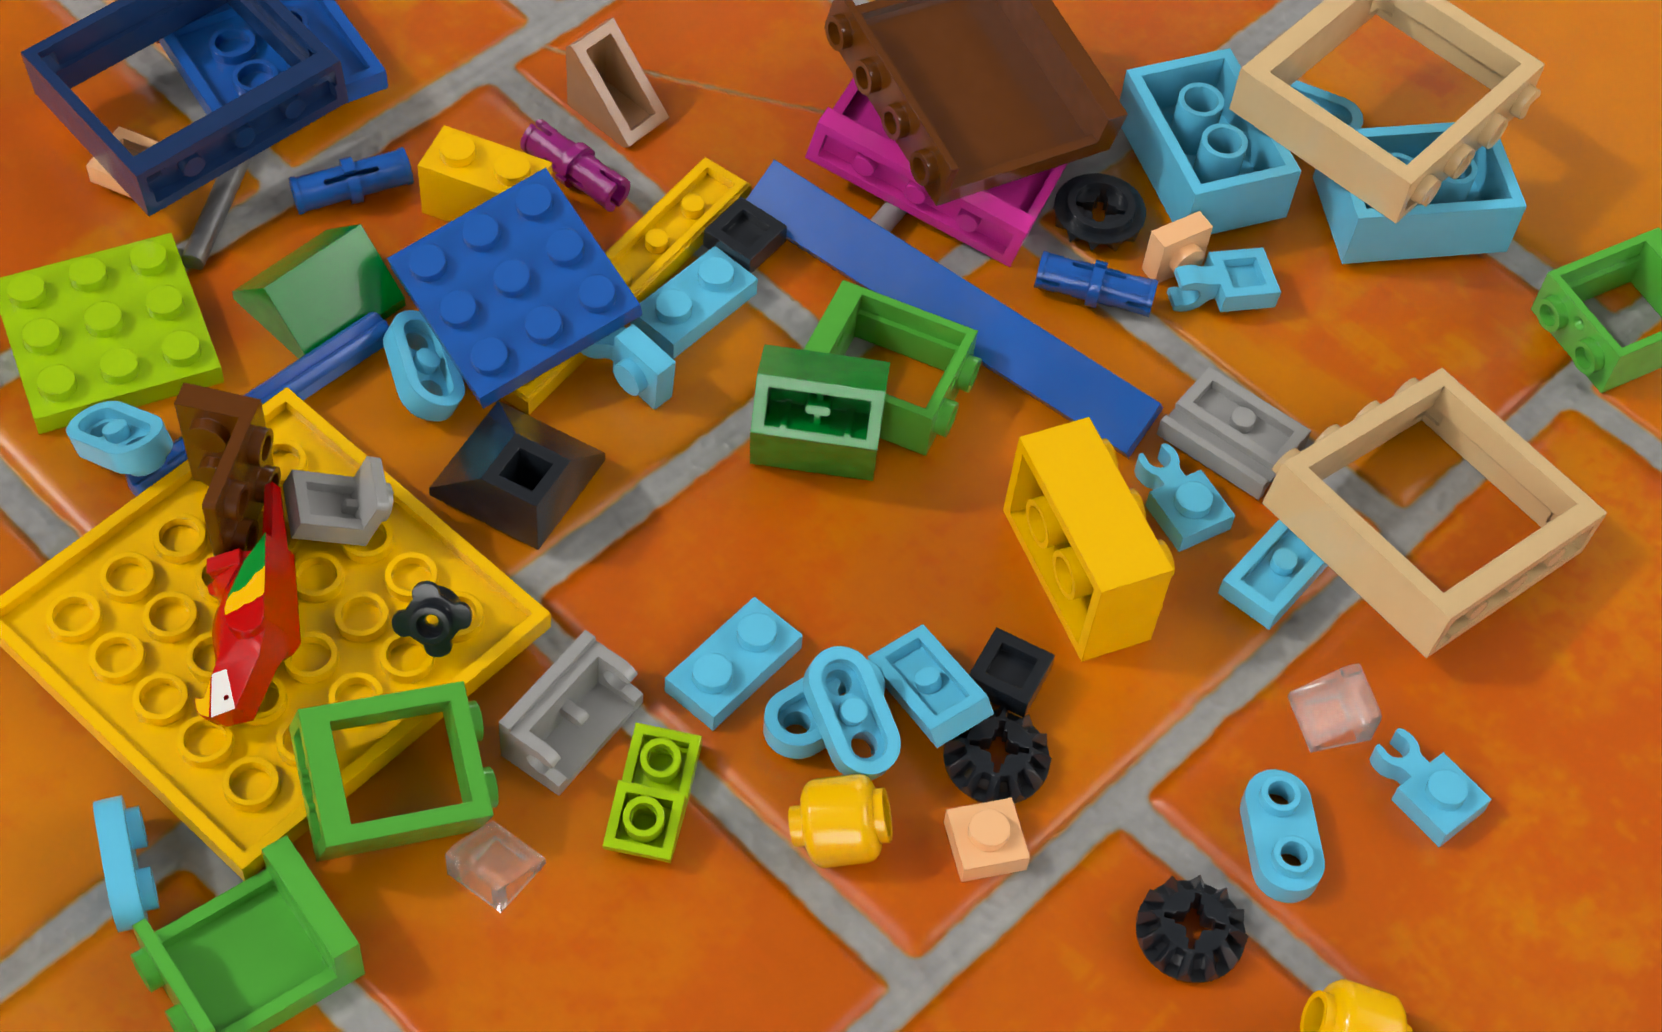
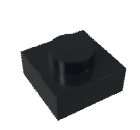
(745, 234)
(1011, 671)

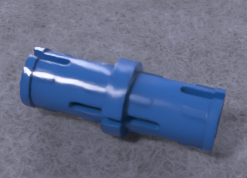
(351, 180)
(1096, 283)

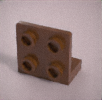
(231, 455)

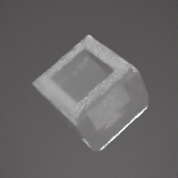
(1336, 709)
(493, 864)

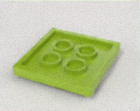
(106, 330)

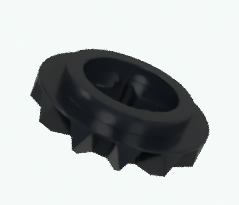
(1122, 205)
(1022, 770)
(1166, 941)

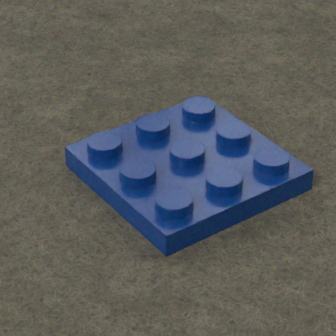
(227, 57)
(515, 287)

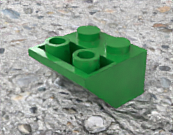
(818, 412)

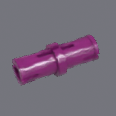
(576, 165)

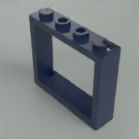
(213, 142)

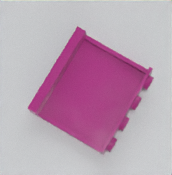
(993, 221)

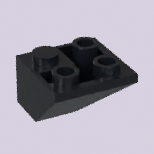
(517, 474)

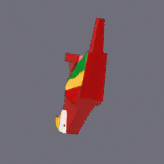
(253, 621)

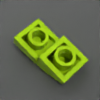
(653, 793)

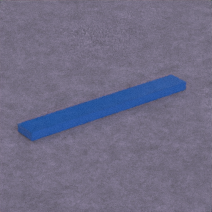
(1005, 339)

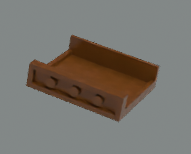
(976, 87)

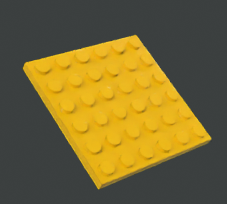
(127, 642)

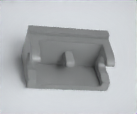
(569, 713)

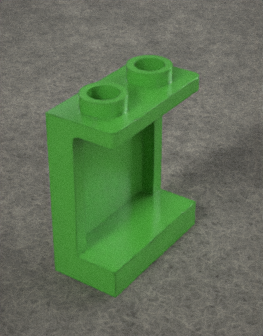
(251, 951)

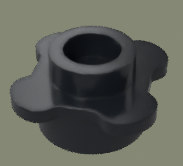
(433, 600)

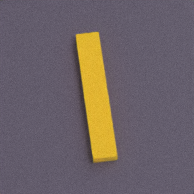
(653, 252)

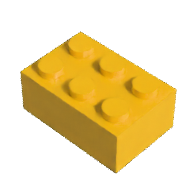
(1087, 538)

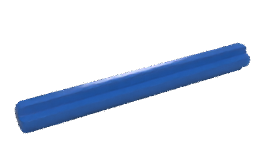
(301, 377)

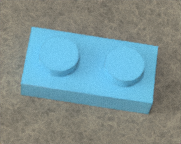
(695, 301)
(1272, 575)
(733, 663)
(931, 686)

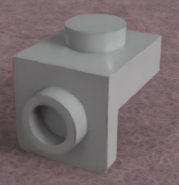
(338, 506)

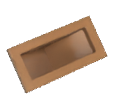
(611, 86)

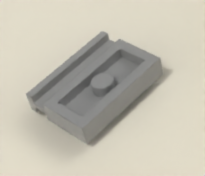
(1232, 431)

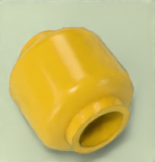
(841, 820)
(1353, 1008)

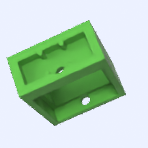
(1580, 333)
(914, 334)
(323, 787)

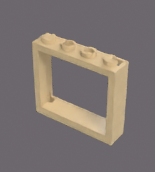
(1344, 154)
(1376, 567)

